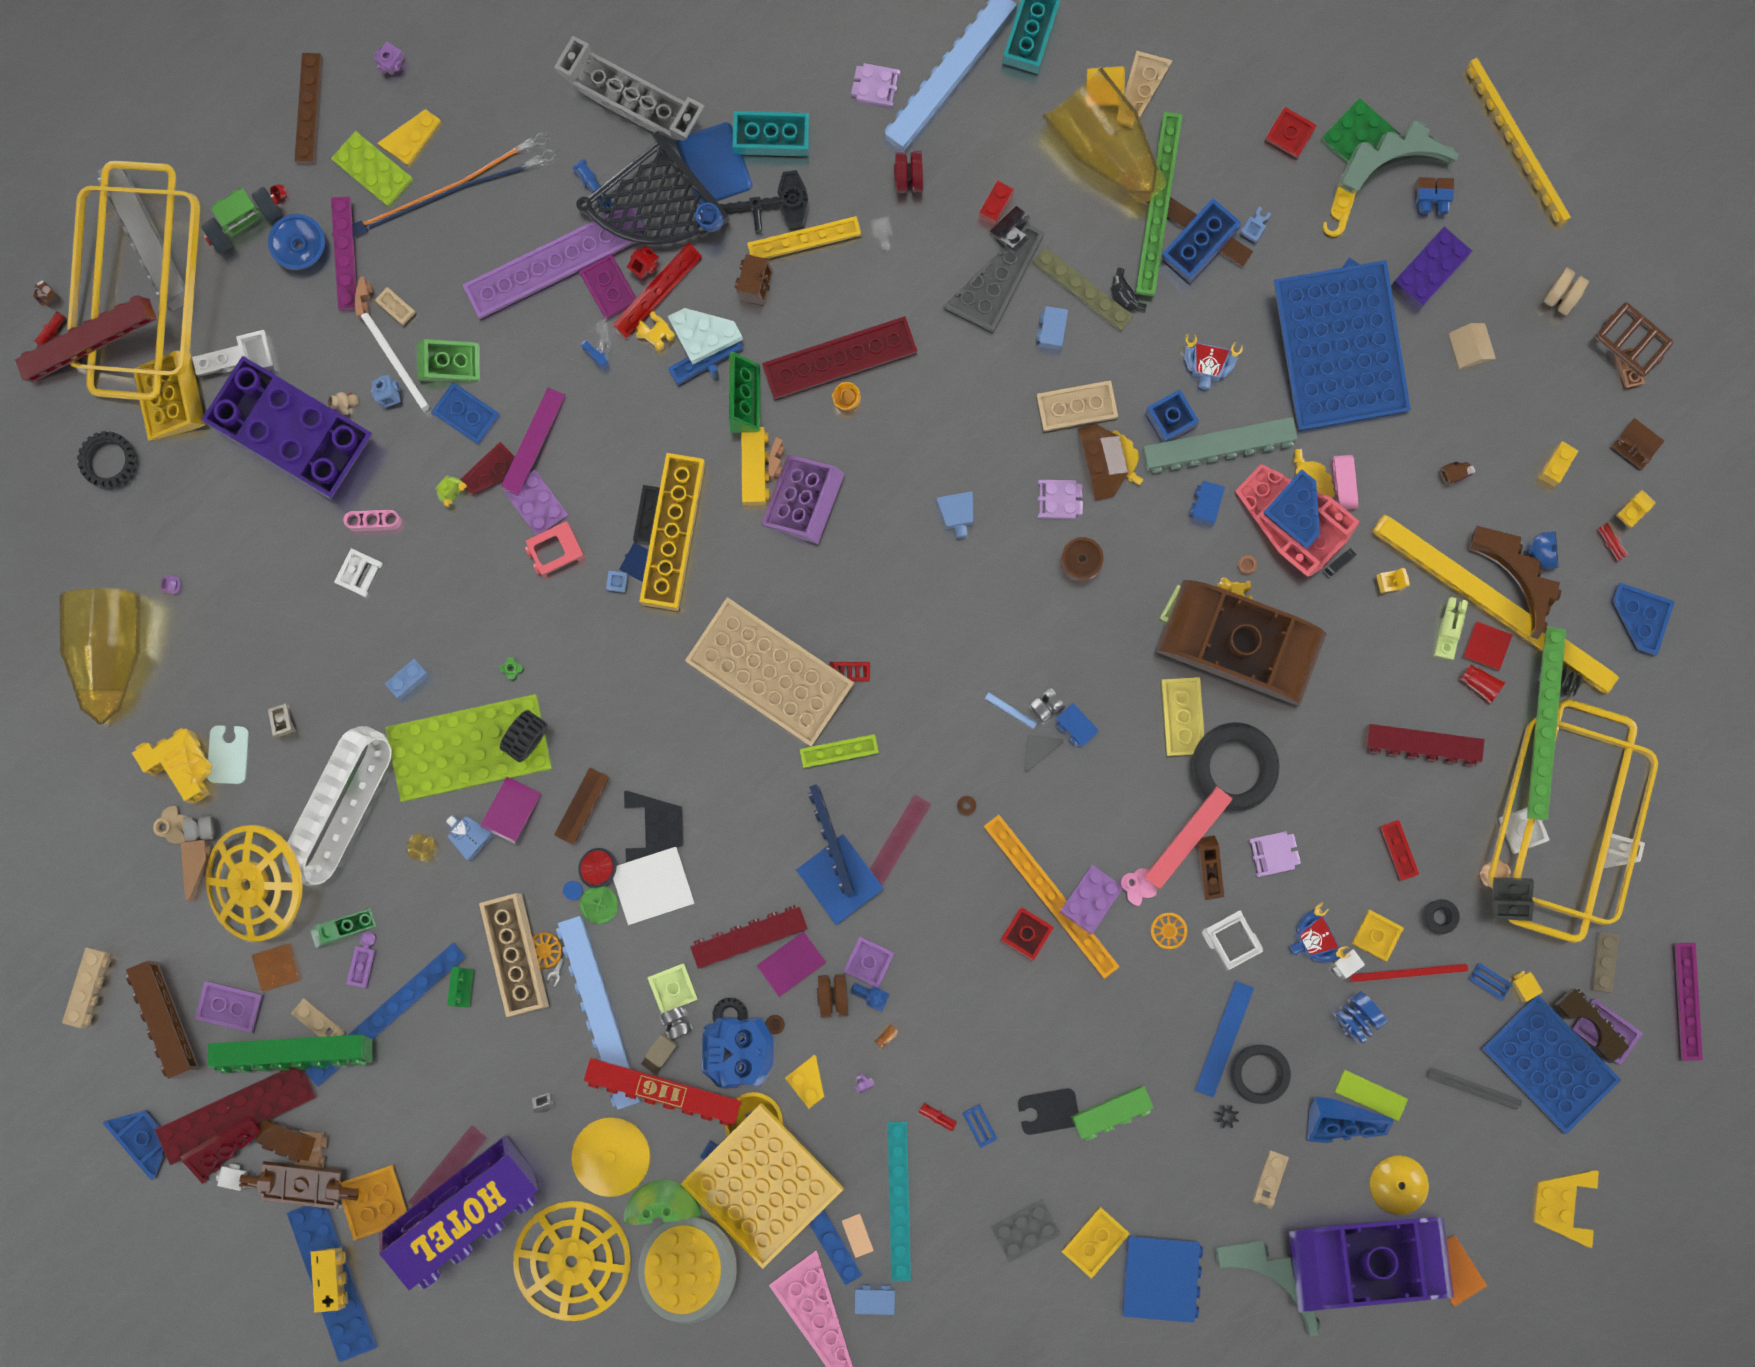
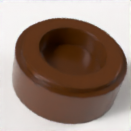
(775, 1024)

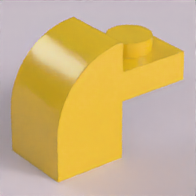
(1636, 508)

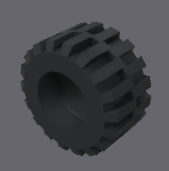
(523, 736)

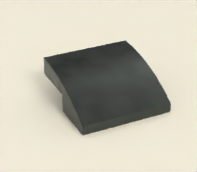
(1512, 898)

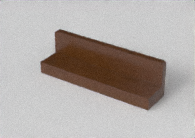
(582, 806)

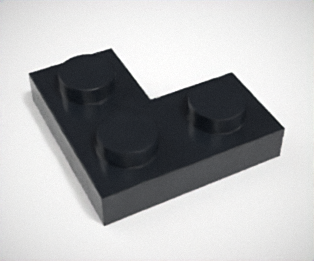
(1008, 228)

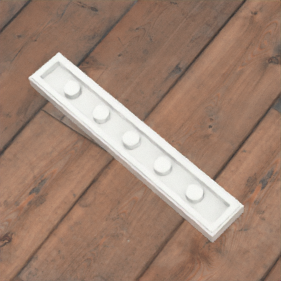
(395, 361)

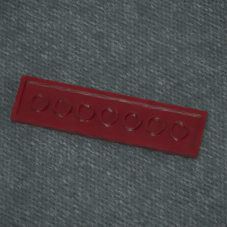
(839, 357)
(259, 1101)

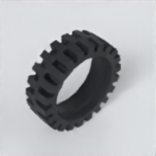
(86, 450)

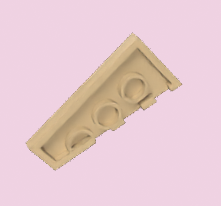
(1144, 79)

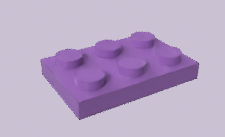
(537, 504)
(1091, 899)
(228, 1007)
(1588, 1032)

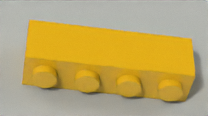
(753, 467)

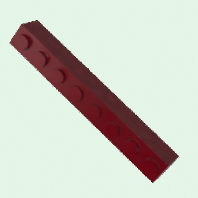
(86, 338)

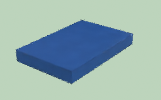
(465, 413)

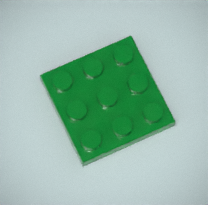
(1356, 126)

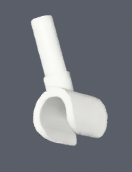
(554, 975)

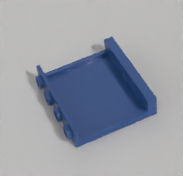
(1162, 1279)

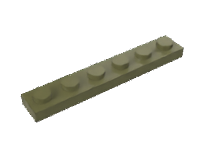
(1082, 289)

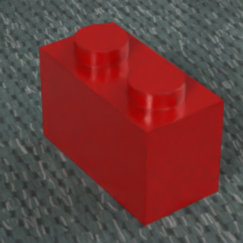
(996, 203)

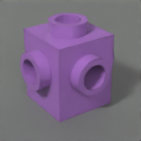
(388, 58)

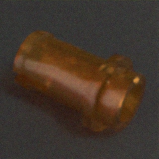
(887, 1035)

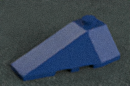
(1337, 1119)

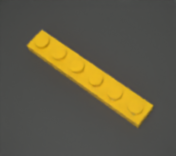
(805, 238)

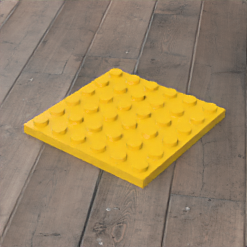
(762, 1186)

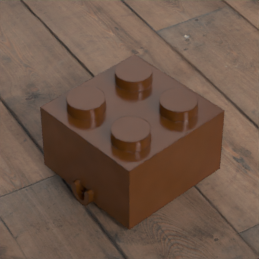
(753, 279)

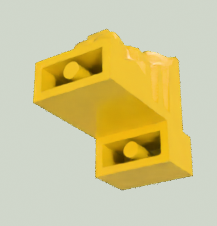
(181, 760)

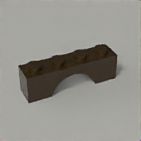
(1609, 1043)

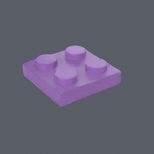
(868, 962)

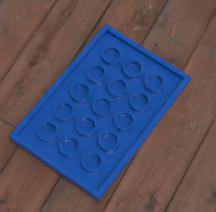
(1551, 1064)

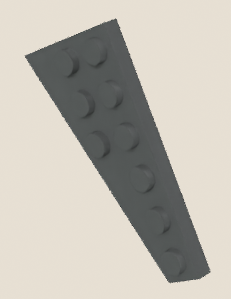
(993, 285)

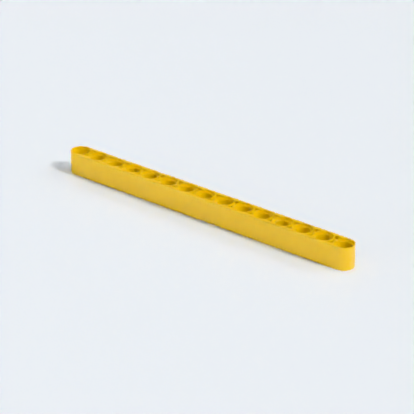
(1488, 599)

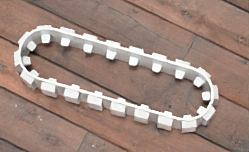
(350, 810)

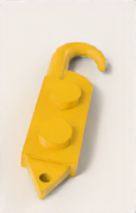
(1340, 210)

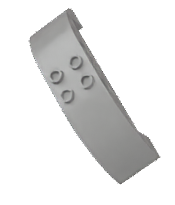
(626, 92)

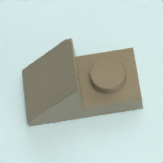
(280, 721)
(658, 1054)

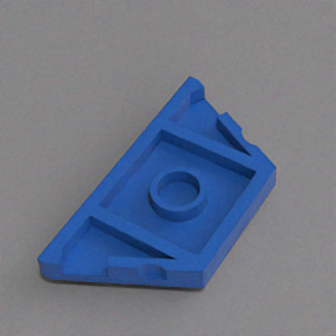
(139, 1139)

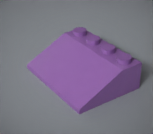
(803, 498)

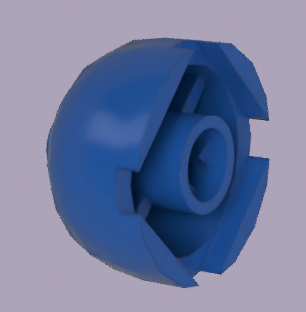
(1545, 549)

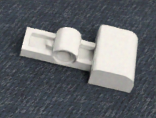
(250, 345)

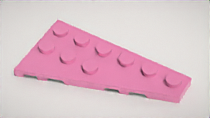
(810, 1305)

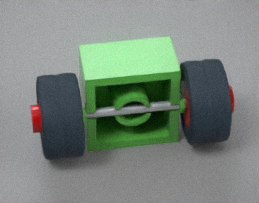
(238, 213)

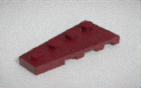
(213, 1152)

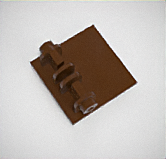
(1638, 444)

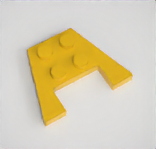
(1556, 1205)

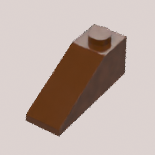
(1210, 867)

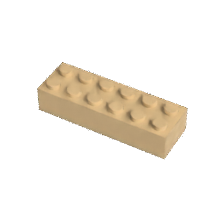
(513, 955)

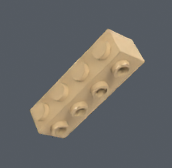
(86, 988)

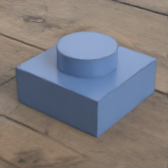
(617, 581)

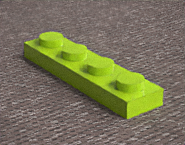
(839, 751)

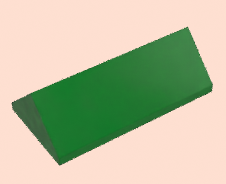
(744, 394)

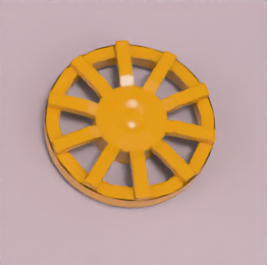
(1169, 931)
(545, 950)

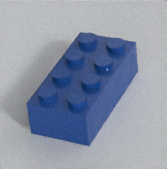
(1201, 240)

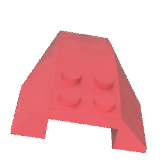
(1334, 521)

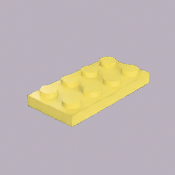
(1182, 715)

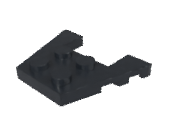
(662, 825)

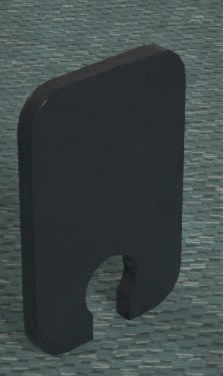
(1052, 1109)

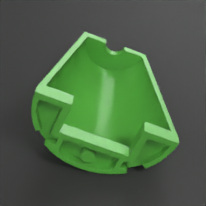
(661, 1199)

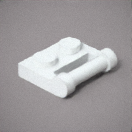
(352, 570)

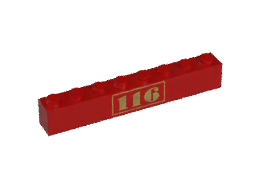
(662, 1090)

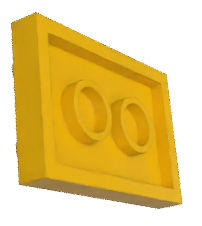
(1095, 1242)

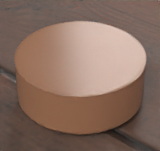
(1247, 564)

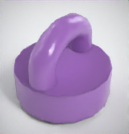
(170, 584)
(865, 1085)

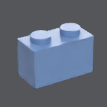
(1053, 328)
(407, 679)
(874, 1301)

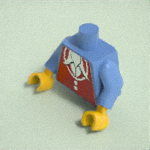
(1209, 361)

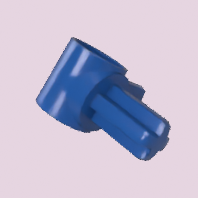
(875, 998)

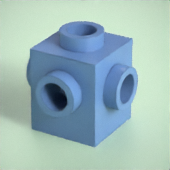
(385, 391)

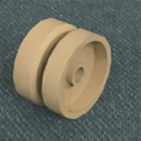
(1566, 291)

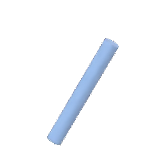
(1010, 710)

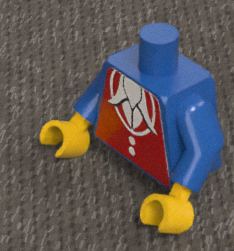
(1317, 938)

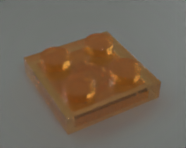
(275, 967)

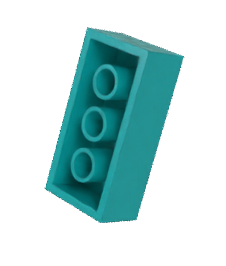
(1030, 34)
(771, 133)

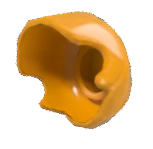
(846, 396)

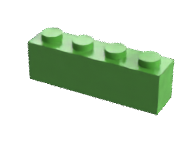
(1112, 1112)

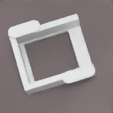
(1213, 942)

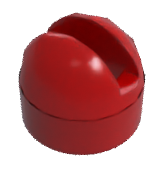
(278, 188)

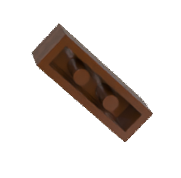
(285, 1141)

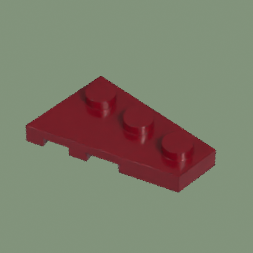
(489, 469)

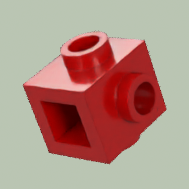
(643, 262)

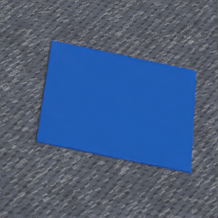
(824, 883)

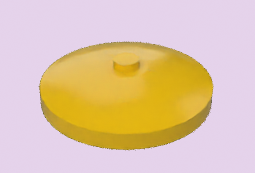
(610, 1157)

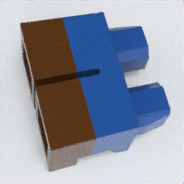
(1434, 192)

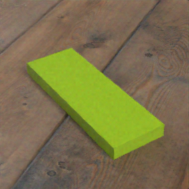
(1371, 1095)

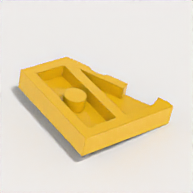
(807, 1082)

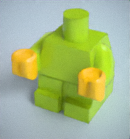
(448, 488)

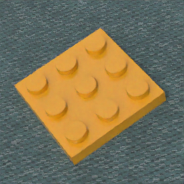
(378, 1202)

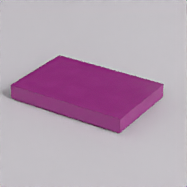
(608, 286)
(510, 810)
(791, 964)

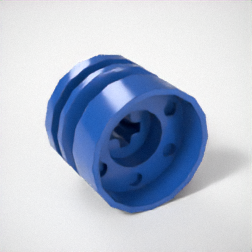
(1361, 1017)

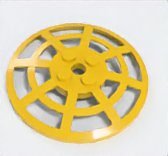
(259, 883)
(581, 1251)

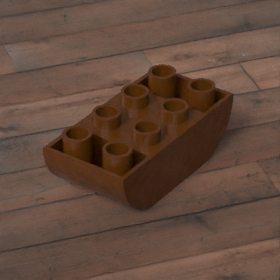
(1242, 640)

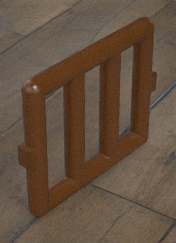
(1653, 331)

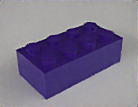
(1431, 268)

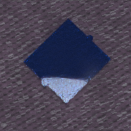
(635, 562)

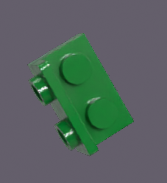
(460, 987)

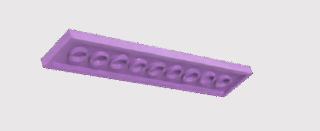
(546, 265)

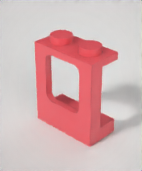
(568, 542)

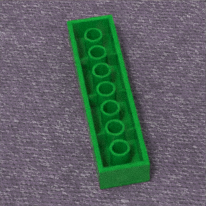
(288, 1053)

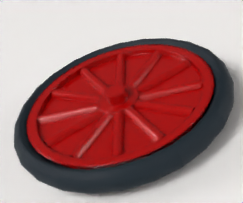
(597, 867)

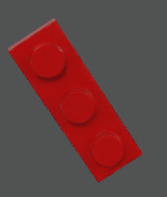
(1399, 850)

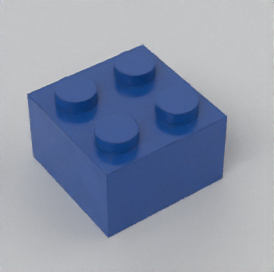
(1172, 416)

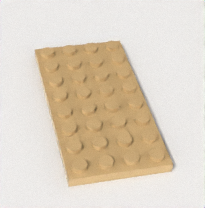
(769, 671)

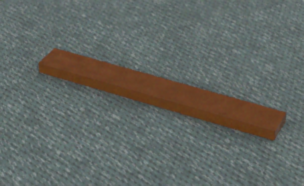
(1183, 216)

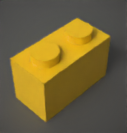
(1558, 464)

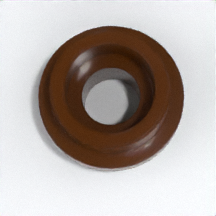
(962, 810)

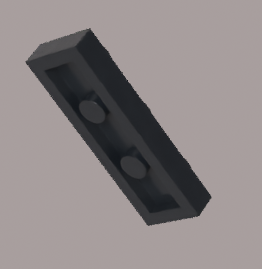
(646, 514)

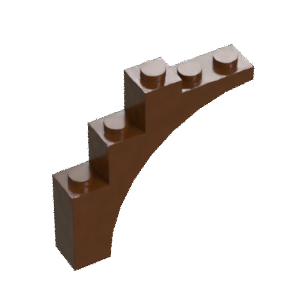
(1525, 570)

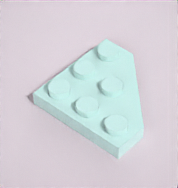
(703, 333)

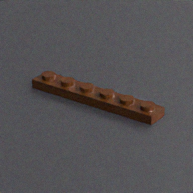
(308, 108)

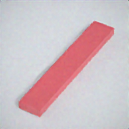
(1188, 837)

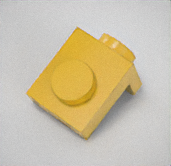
(1393, 580)

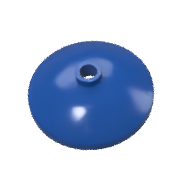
(291, 231)

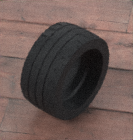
(1284, 1077)

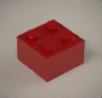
(1026, 933)

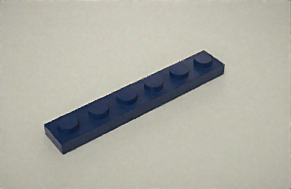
(828, 832)

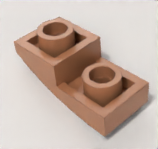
(362, 293)
(1628, 375)
(774, 463)

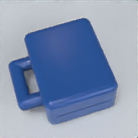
(713, 162)

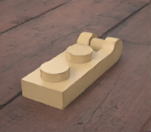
(315, 1019)
(1270, 1179)

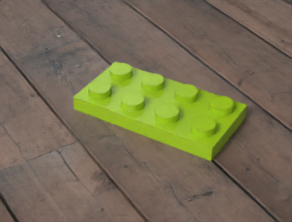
(371, 168)

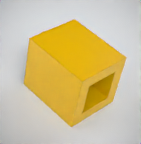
(1526, 986)

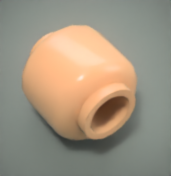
(1502, 870)

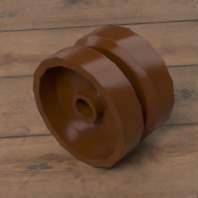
(1091, 554)
(831, 996)

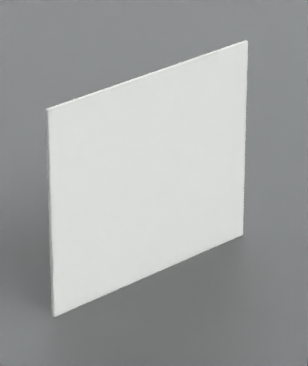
(652, 886)

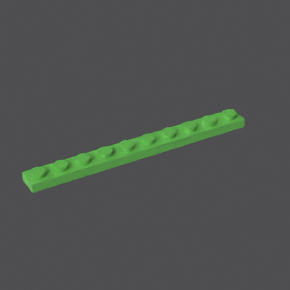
(1159, 205)
(1546, 724)

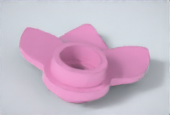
(1140, 887)

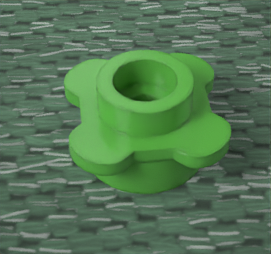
(511, 663)

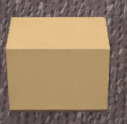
(1471, 345)

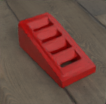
(866, 669)

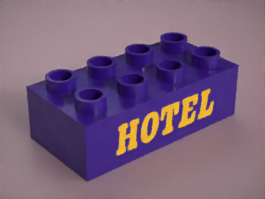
(457, 1214)

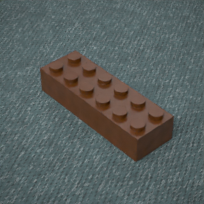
(161, 1019)

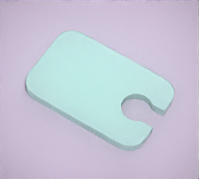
(228, 759)

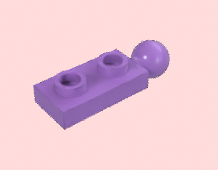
(362, 961)

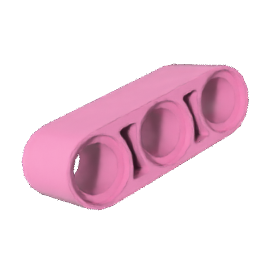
(1345, 481)
(364, 516)

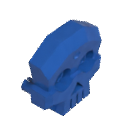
(753, 1052)

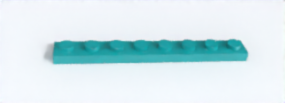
(899, 1201)

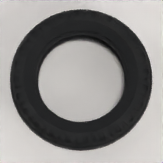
(1265, 750)

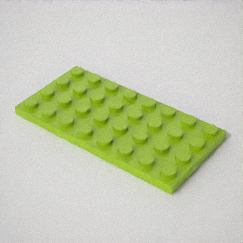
(460, 749)

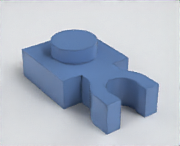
(1255, 227)

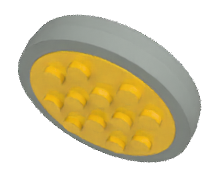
(687, 1270)

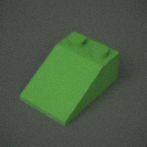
(447, 361)

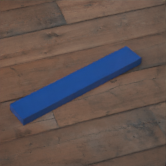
(1224, 1039)

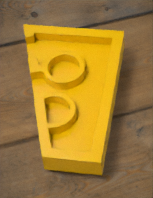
(410, 137)

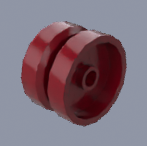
(908, 171)

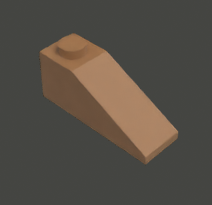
(194, 864)

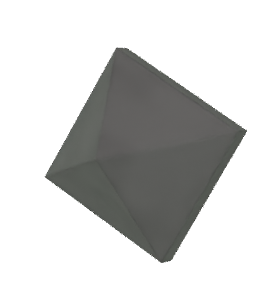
(542, 1103)

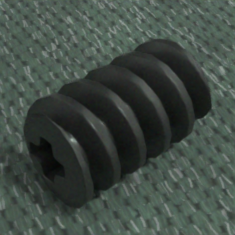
(1569, 681)

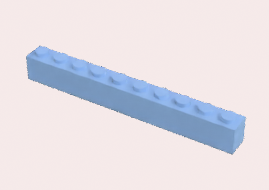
(949, 73)
(594, 999)

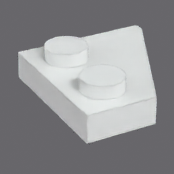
(1619, 851)

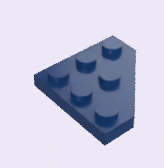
(1297, 509)
(1643, 616)

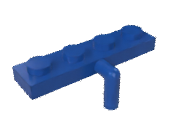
(685, 370)

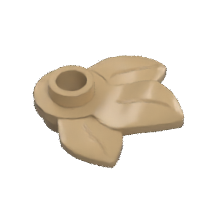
(174, 825)

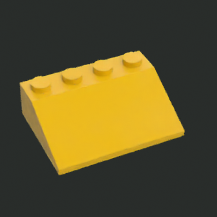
(178, 403)

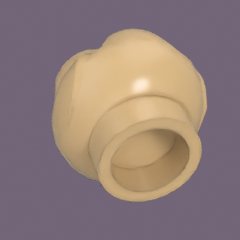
(341, 402)

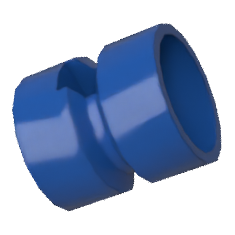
(709, 217)

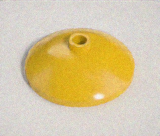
(750, 1102)
(1385, 1182)

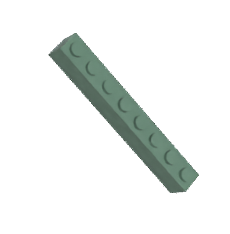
(1220, 444)

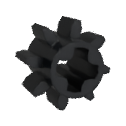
(1221, 1114)

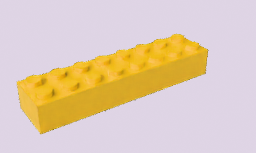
(672, 532)

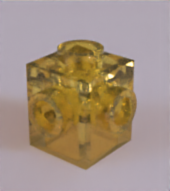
(427, 847)

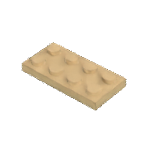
(1077, 406)

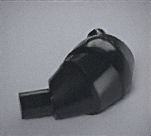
(1123, 293)

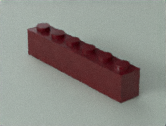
(1424, 743)
(749, 937)

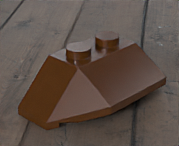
(1103, 460)

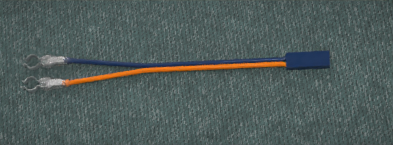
(535, 161)

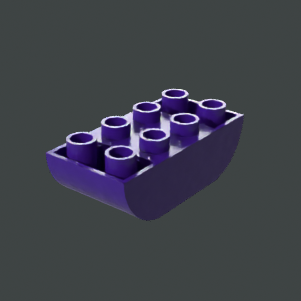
(286, 428)
(1371, 1264)

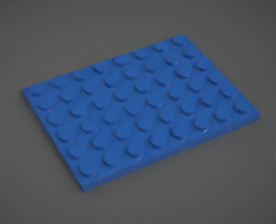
(1342, 345)

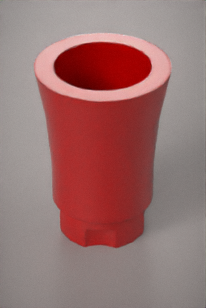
(1483, 683)

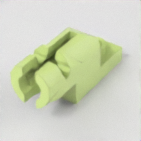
(1450, 629)

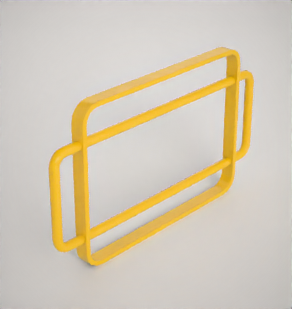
(189, 283)
(1629, 746)

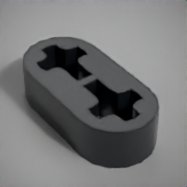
(1340, 562)

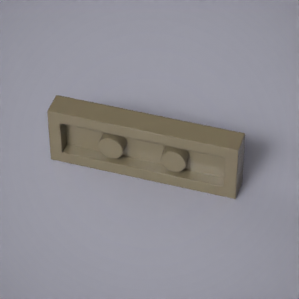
(1605, 962)

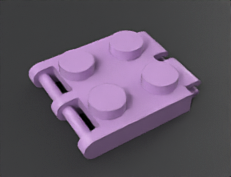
(874, 84)
(1060, 499)
(1275, 853)

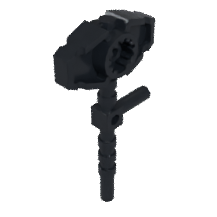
(791, 201)

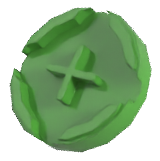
(599, 905)

